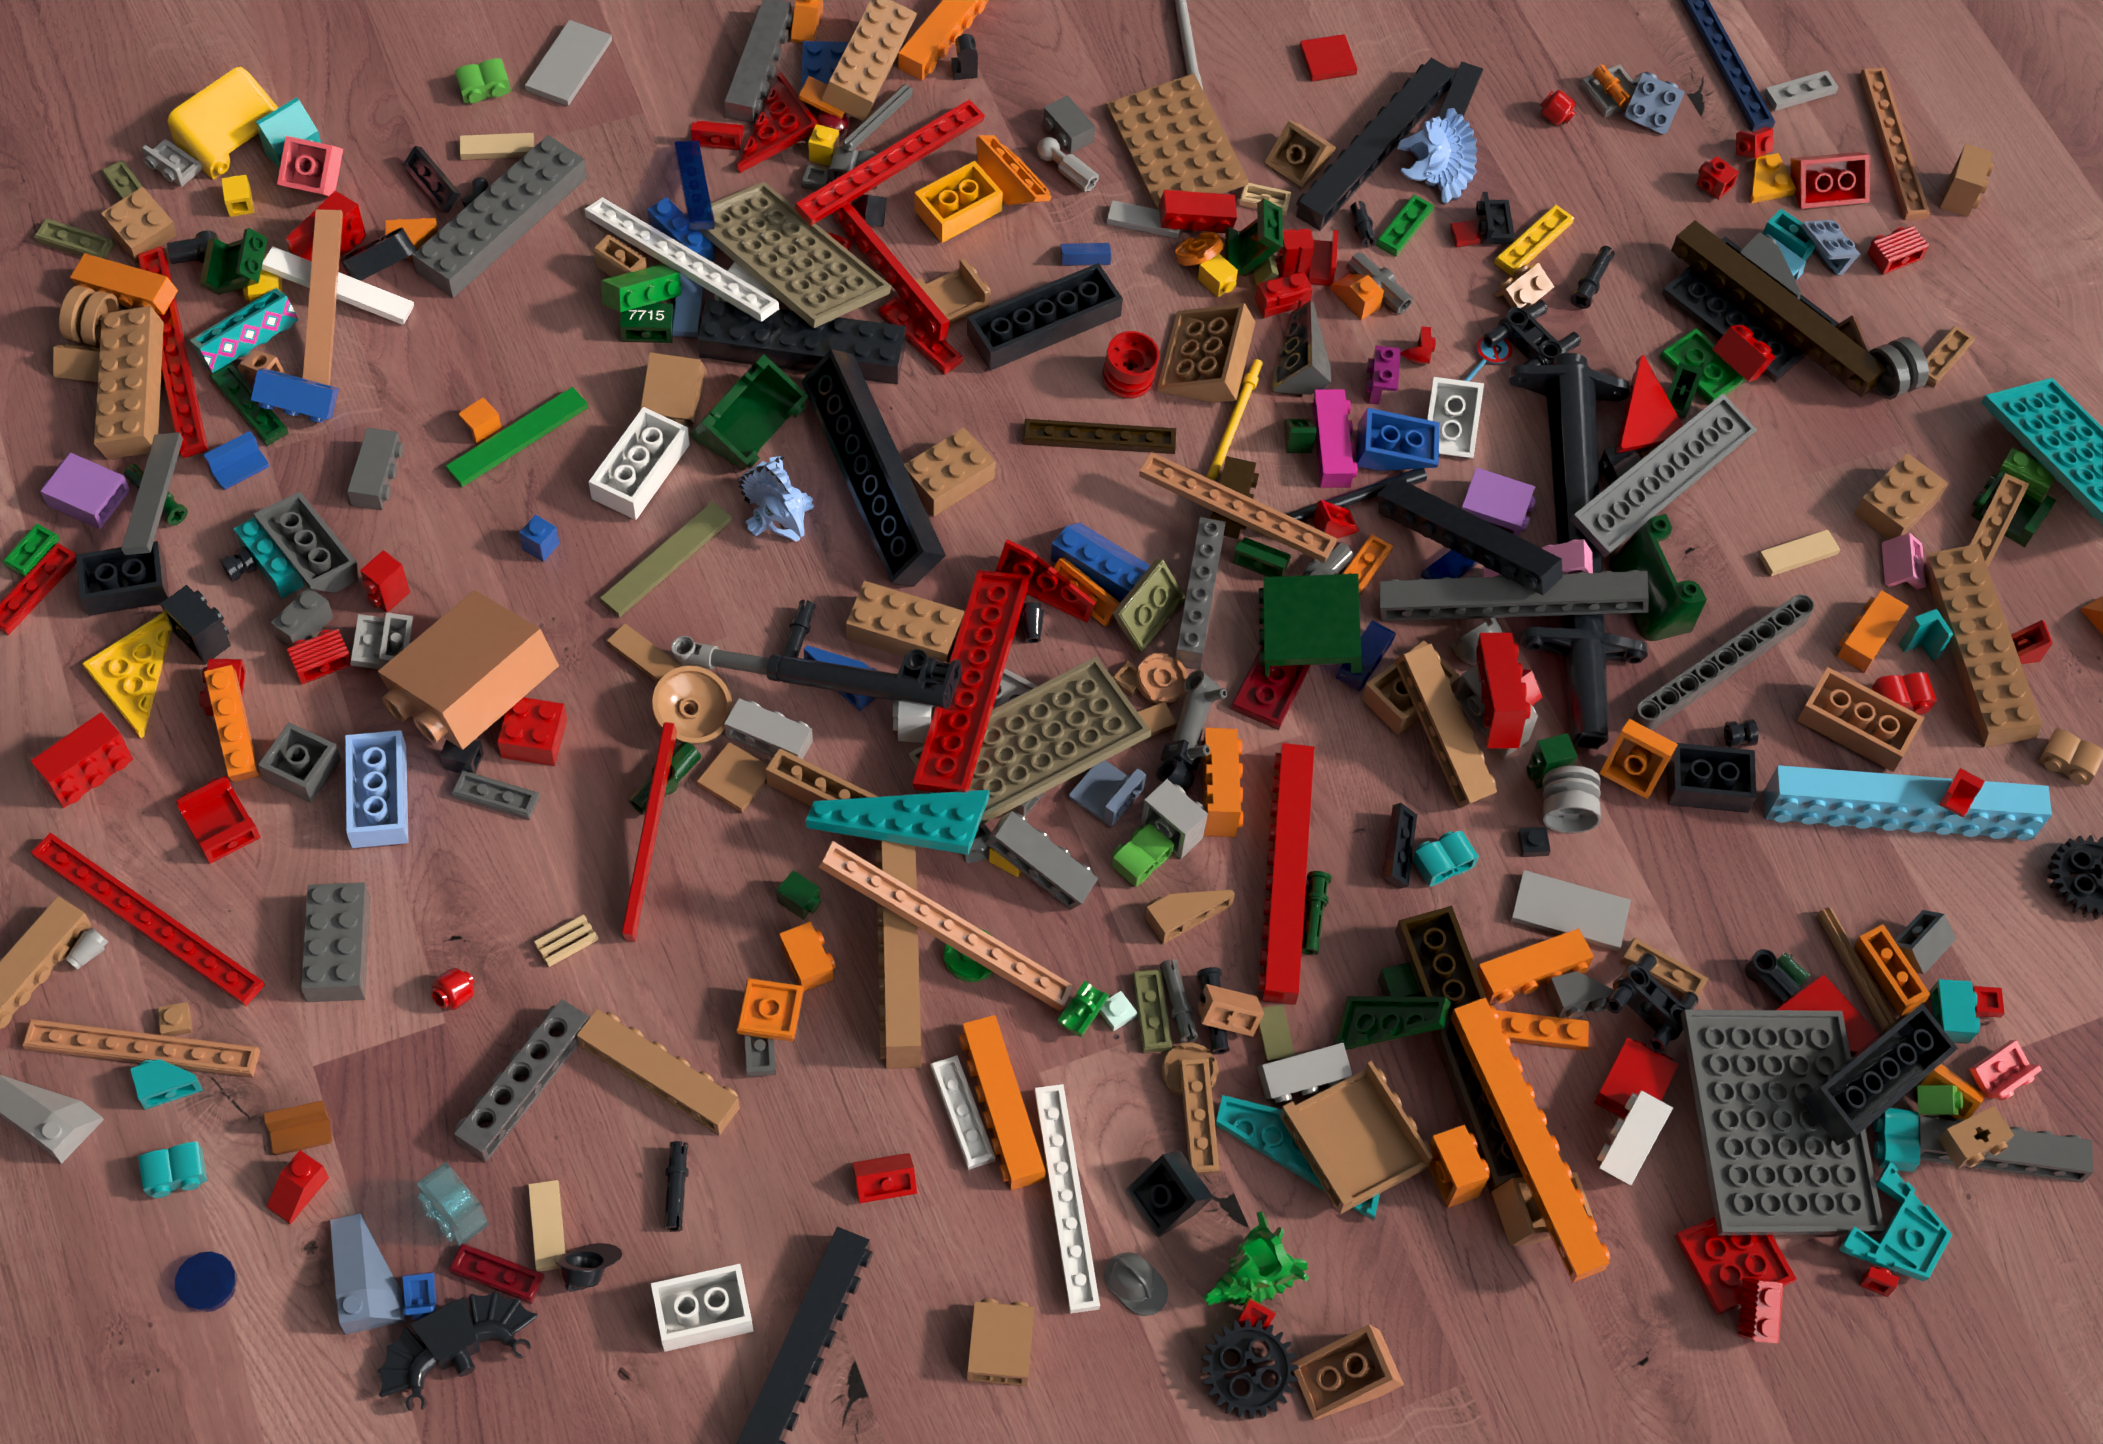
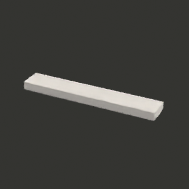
(348, 288)

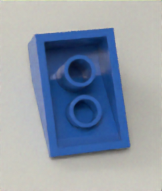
(1396, 441)

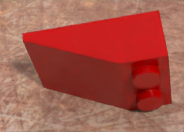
(353, 231)

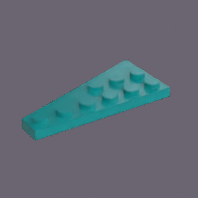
(922, 820)
(1265, 1132)

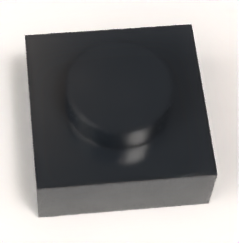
(1534, 842)

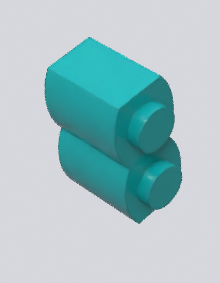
(1445, 857)
(1897, 1139)
(172, 1169)

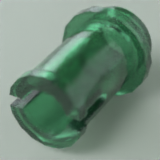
(1792, 968)

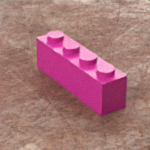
(1333, 438)

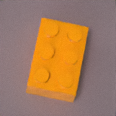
(958, 201)

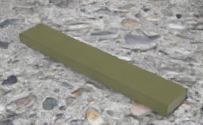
(665, 559)

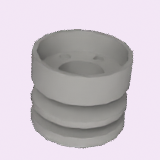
(1571, 799)

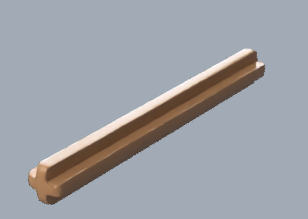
(1856, 967)

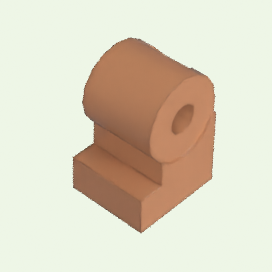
(257, 360)

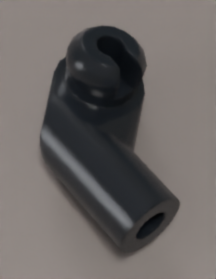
(479, 186)

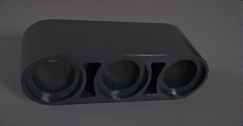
(378, 254)

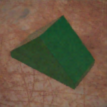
(1684, 388)
(1299, 435)

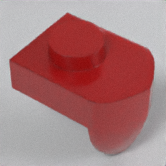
(1425, 347)

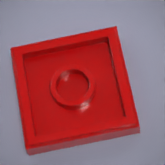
(1328, 57)

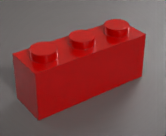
(1197, 211)

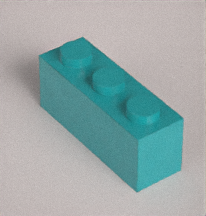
(268, 558)

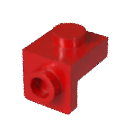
(1755, 143)

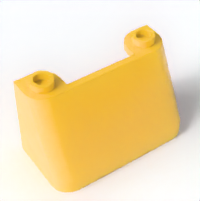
(220, 119)

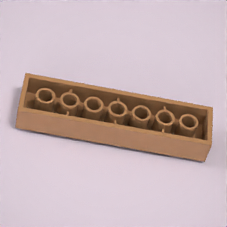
(1982, 646)
(898, 967)

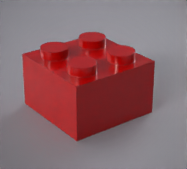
(533, 731)

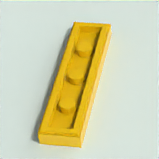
(1534, 240)

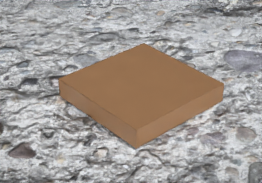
(734, 777)

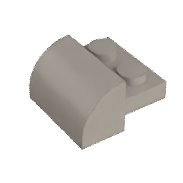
(380, 639)

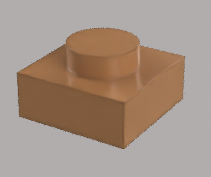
(175, 1019)

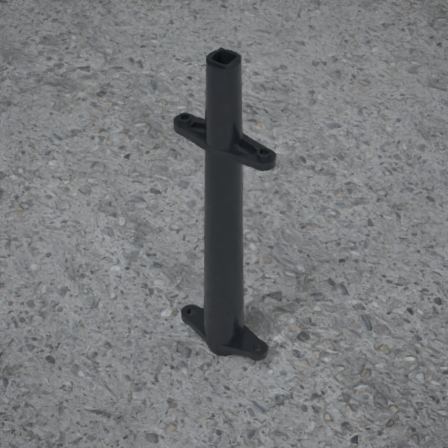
(1571, 403)

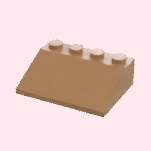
(1207, 353)

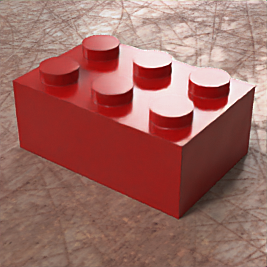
(82, 760)

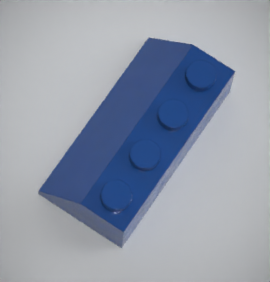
(1099, 559)

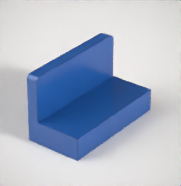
(236, 460)

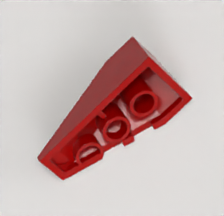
(1045, 582)

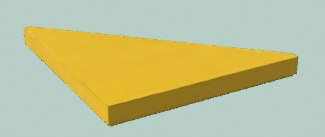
(131, 671)

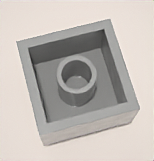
(1175, 817)

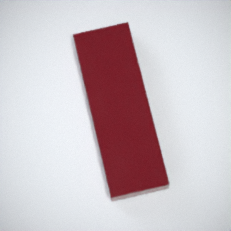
(496, 1273)

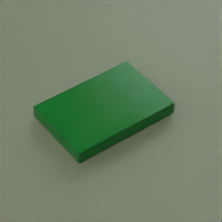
(1697, 351)

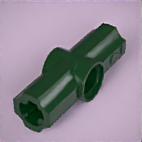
(683, 759)

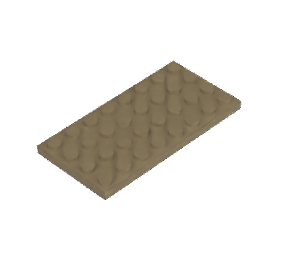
(791, 257)
(1052, 736)

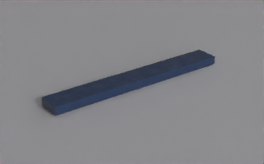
(1729, 64)

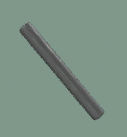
(879, 116)

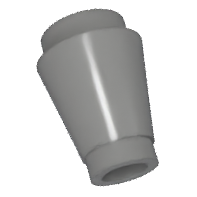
(86, 948)

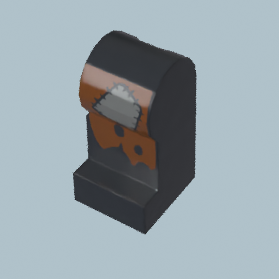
(966, 63)

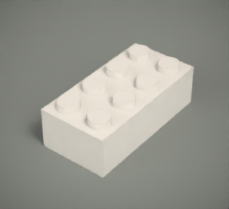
(639, 463)

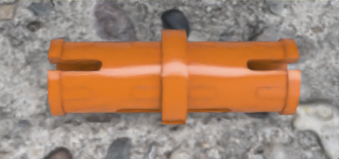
(1611, 85)

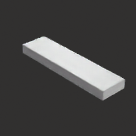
(962, 1112)

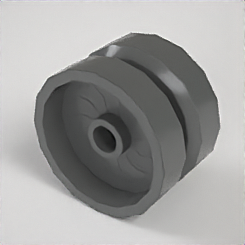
(1905, 367)

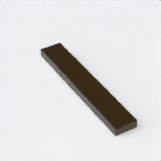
(1099, 436)

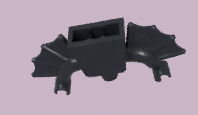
(450, 1339)

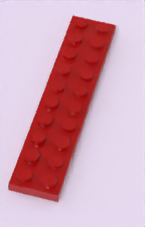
(983, 650)

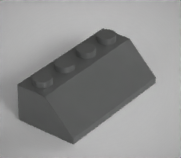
(308, 544)

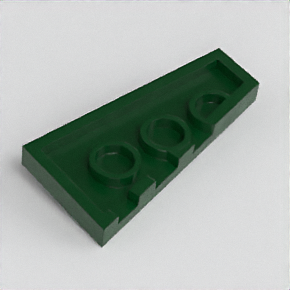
(1386, 1018)

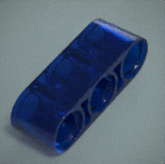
(1374, 645)

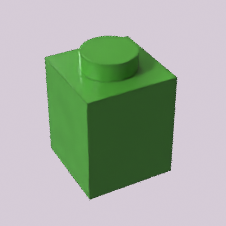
(1939, 1100)

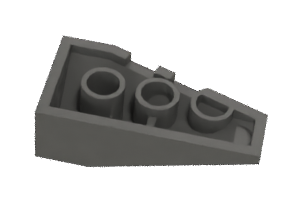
(1304, 358)

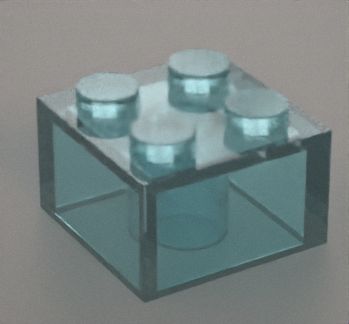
(451, 1205)

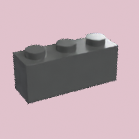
(375, 469)

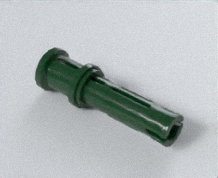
(173, 512)
(1315, 900)

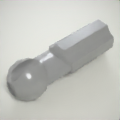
(1069, 165)

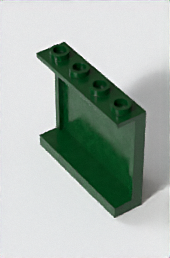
(1310, 621)

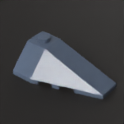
(363, 1282)

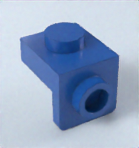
(419, 1294)

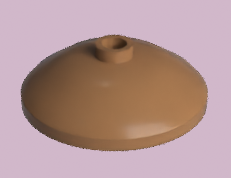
(700, 692)

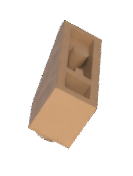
(1183, 911)

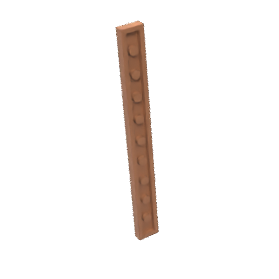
(945, 926)

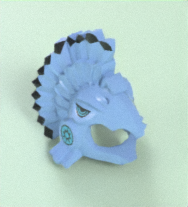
(778, 500)

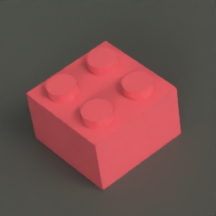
(309, 166)

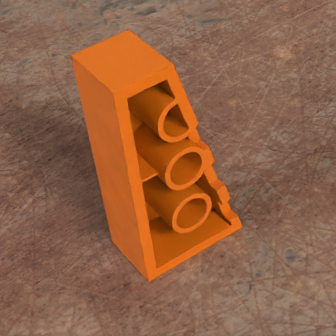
(1222, 782)

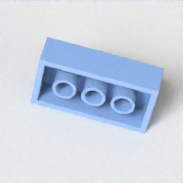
(376, 789)

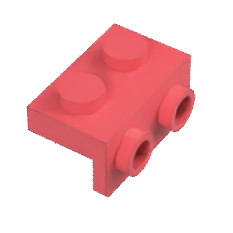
(2004, 1071)

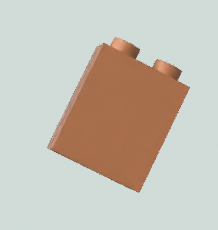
(466, 670)

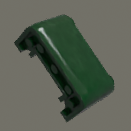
(750, 413)
(1671, 604)

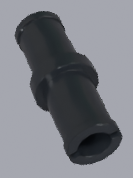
(1363, 224)

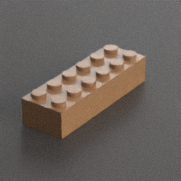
(869, 57)
(128, 382)

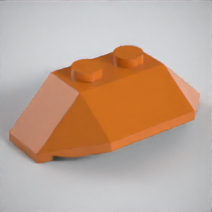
(1009, 173)

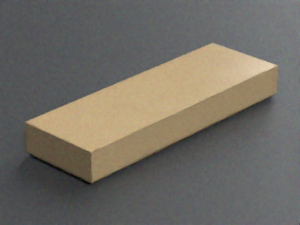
(495, 146)
(1799, 552)
(547, 1224)

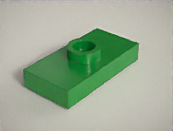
(31, 550)

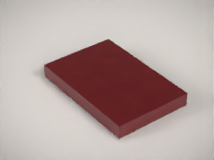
(1269, 697)

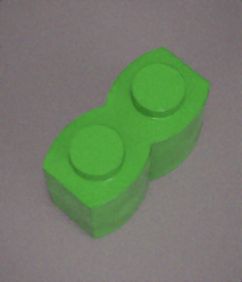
(482, 80)
(1142, 854)

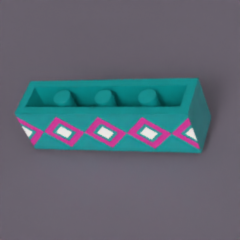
(244, 330)

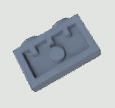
(1108, 791)

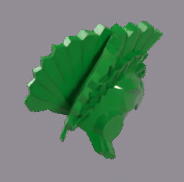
(1258, 1268)

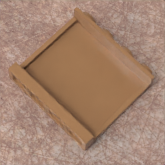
(1357, 1138)

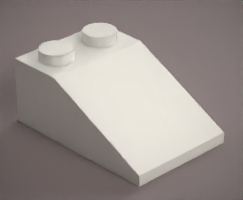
(1457, 409)

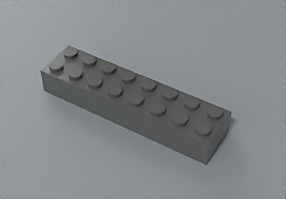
(500, 216)

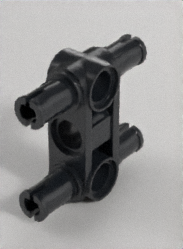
(1529, 336)
(1650, 1001)

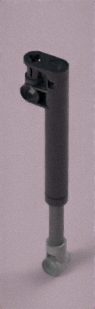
(927, 685)

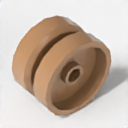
(82, 314)

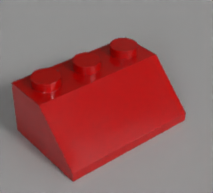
(1831, 179)

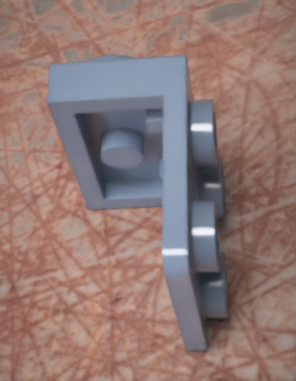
(1653, 102)
(1832, 244)

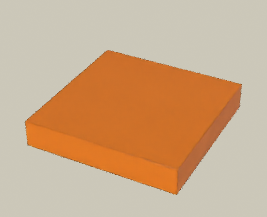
(770, 1010)

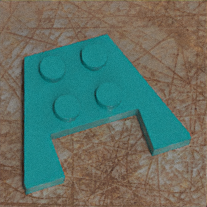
(1912, 1238)

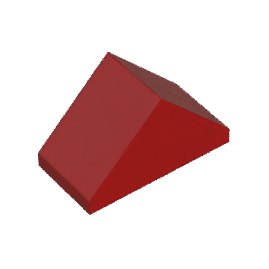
(1334, 520)
(2032, 642)

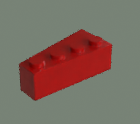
(1502, 689)

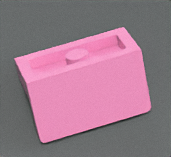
(1904, 561)

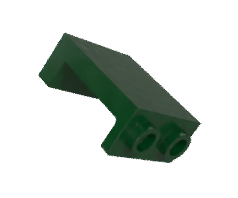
(1257, 241)
(233, 264)
(2026, 518)

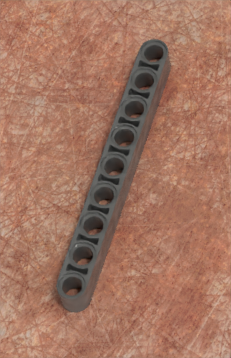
(1729, 653)

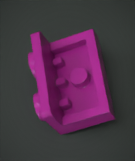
(1384, 372)

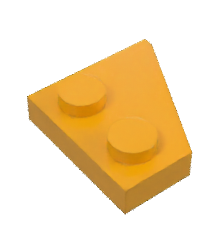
(1771, 179)

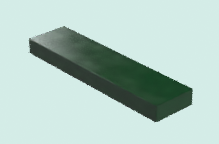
(238, 394)

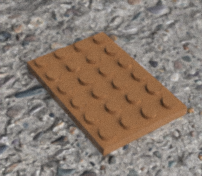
(1176, 140)

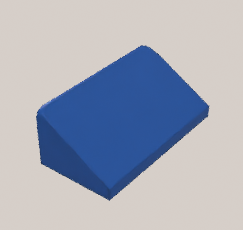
(1085, 254)

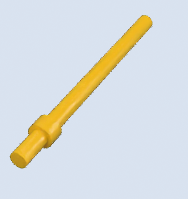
(1249, 383)

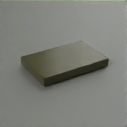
(1149, 605)

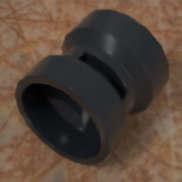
(238, 564)
(1741, 733)

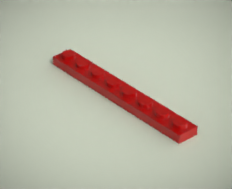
(893, 271)

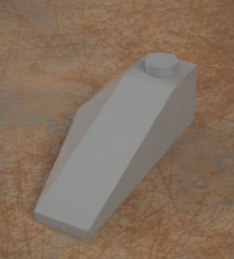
(46, 1117)

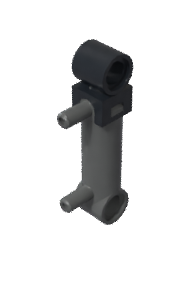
(1184, 751)

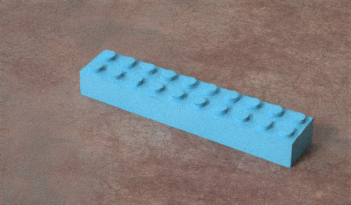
(1903, 803)

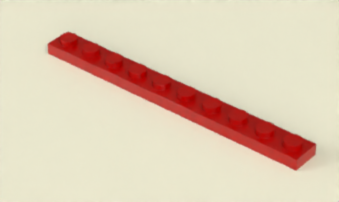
(889, 162)
(177, 367)
(148, 919)

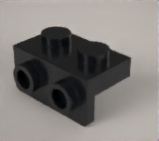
(1495, 220)

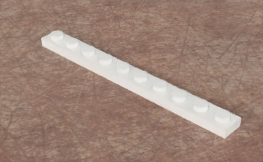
(682, 259)

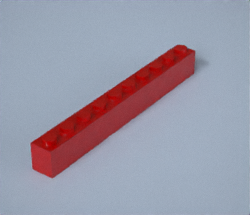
(1287, 875)

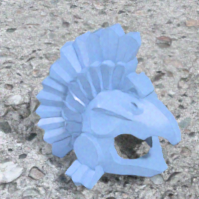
(1444, 154)

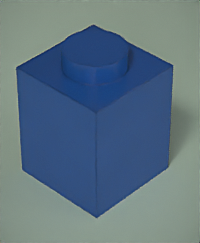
(539, 538)

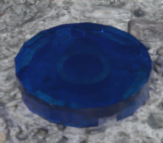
(205, 1281)

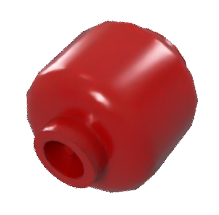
(1558, 107)
(452, 989)

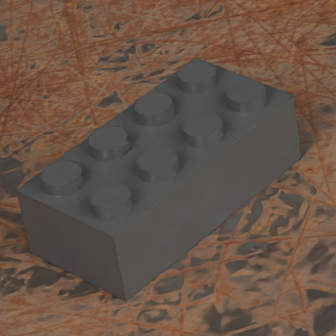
(336, 942)

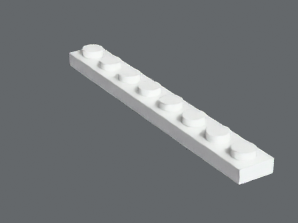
(1067, 1199)

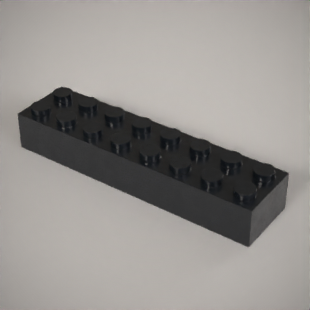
(795, 345)

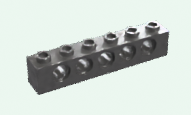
(1200, 592)
(485, 1141)

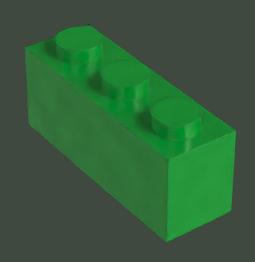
(641, 288)

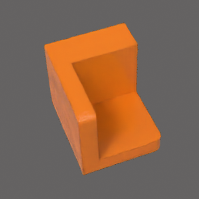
(481, 419)

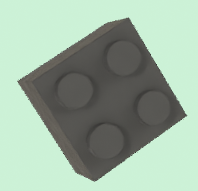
(299, 762)

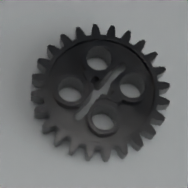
(2089, 876)
(1240, 1342)

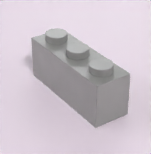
(767, 730)
(1304, 1072)

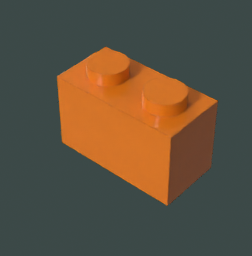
(806, 956)

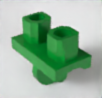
(1082, 1009)

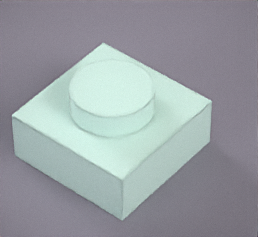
(1118, 1011)

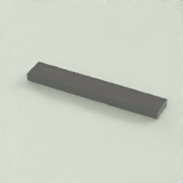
(152, 494)

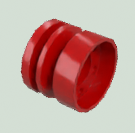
(1130, 364)

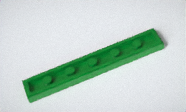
(517, 437)

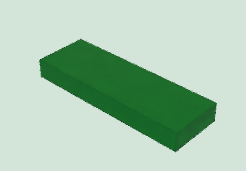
(1404, 225)

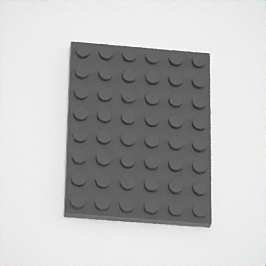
(1762, 1146)

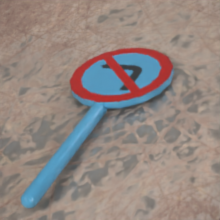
(1496, 355)

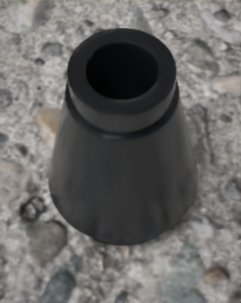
(1032, 621)

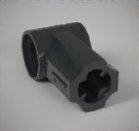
(190, 249)
(1773, 978)

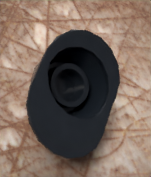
(586, 1265)

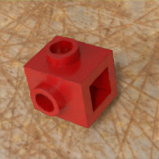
(1717, 177)

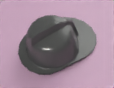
(1136, 1284)

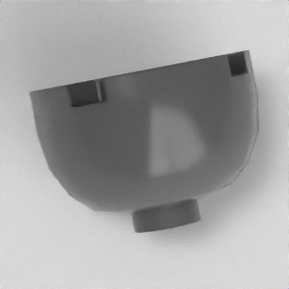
(1467, 649)

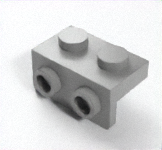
(171, 162)

